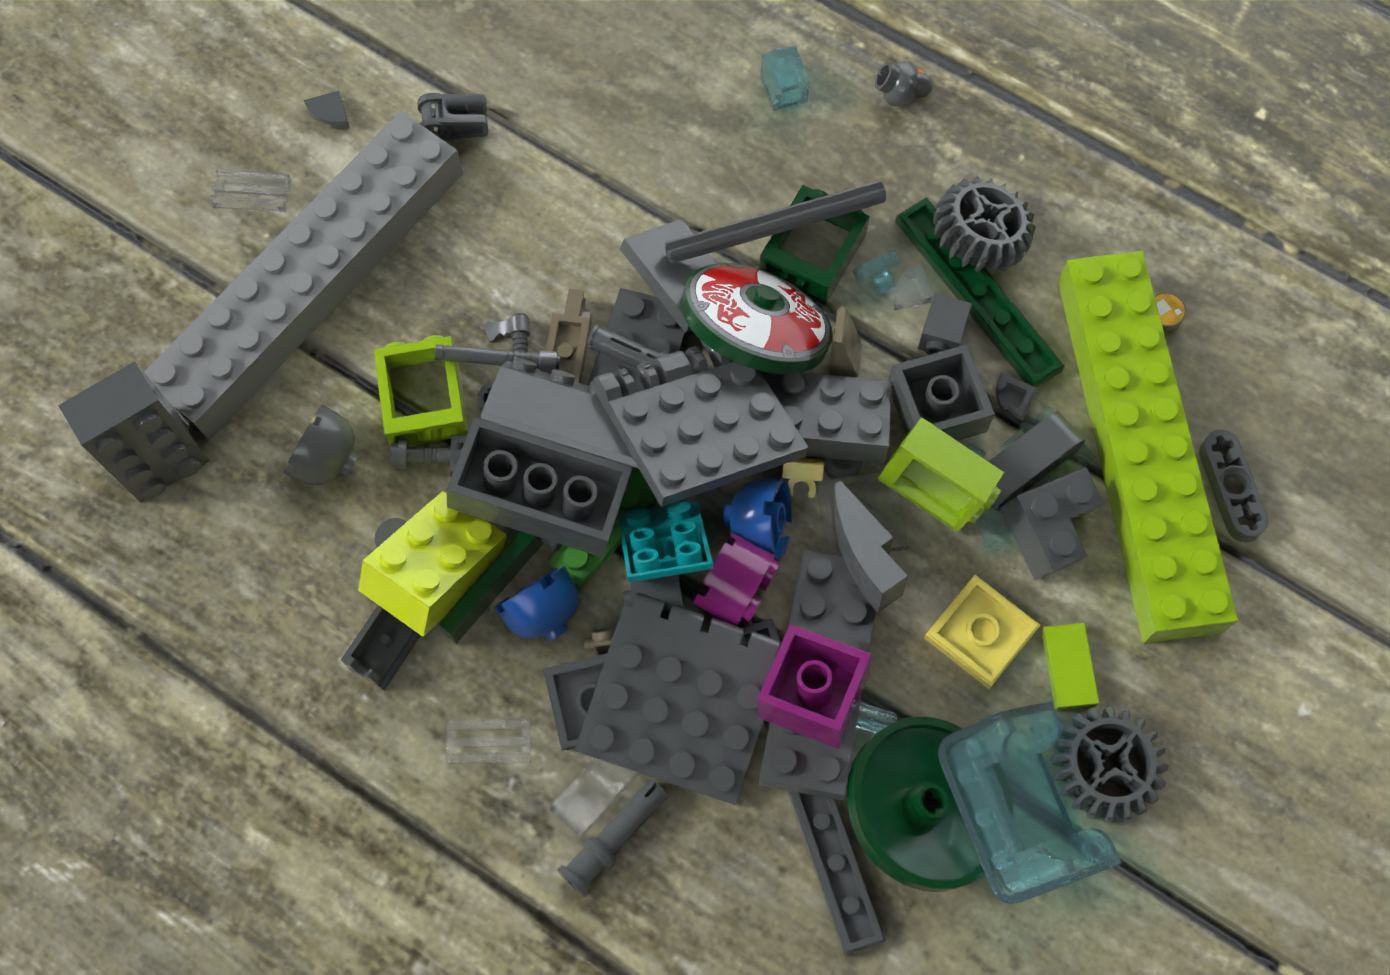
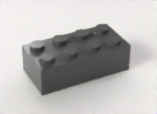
(134, 432)
(538, 487)

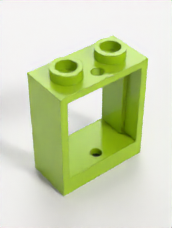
(425, 426)
(942, 476)

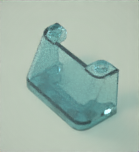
(1015, 806)

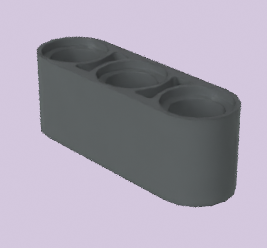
(1035, 456)

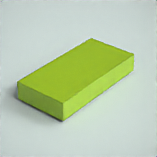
(1070, 666)

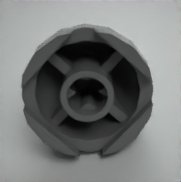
(323, 450)

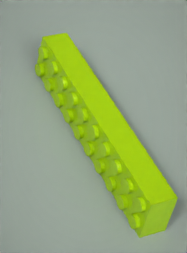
(1145, 449)

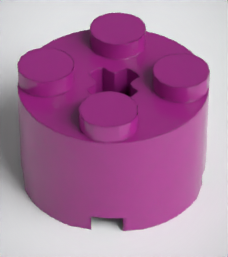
(735, 579)

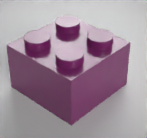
(814, 686)

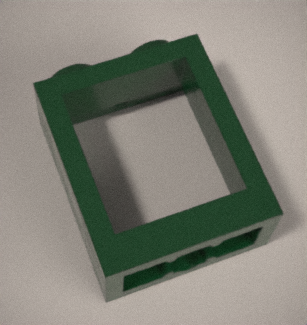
(804, 275)

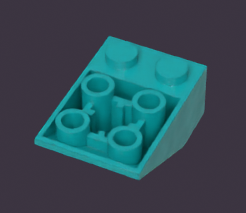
(664, 541)

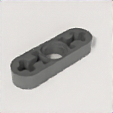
(1254, 508)

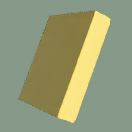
(982, 631)

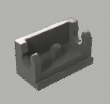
(380, 648)

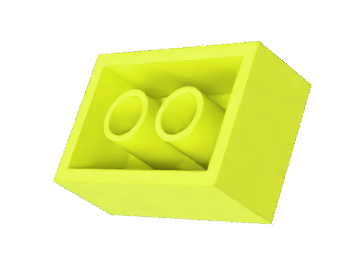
(429, 564)

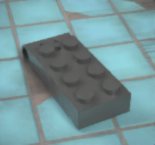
(837, 413)

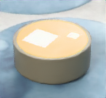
(1171, 310)

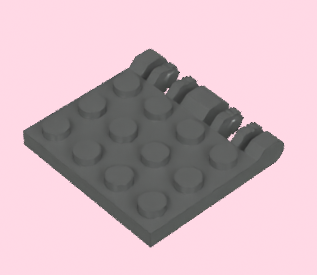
(699, 423)

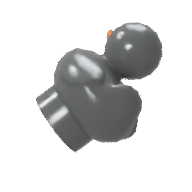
(902, 83)

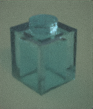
(784, 78)

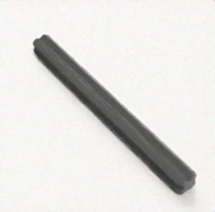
(775, 222)

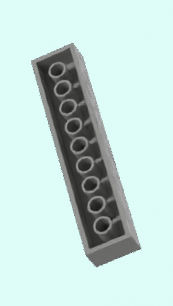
(304, 274)

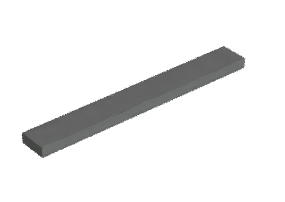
(832, 855)

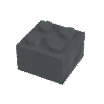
(942, 391)

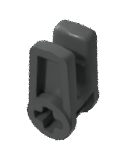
(454, 114)

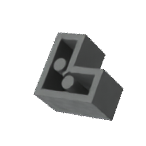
(1044, 525)

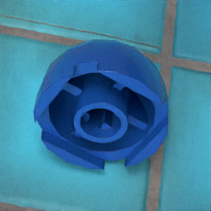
(761, 513)
(541, 606)

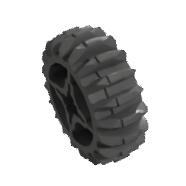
(993, 228)
(1123, 773)

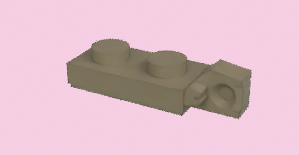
(570, 334)

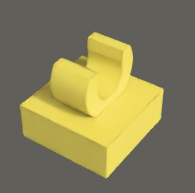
(804, 470)

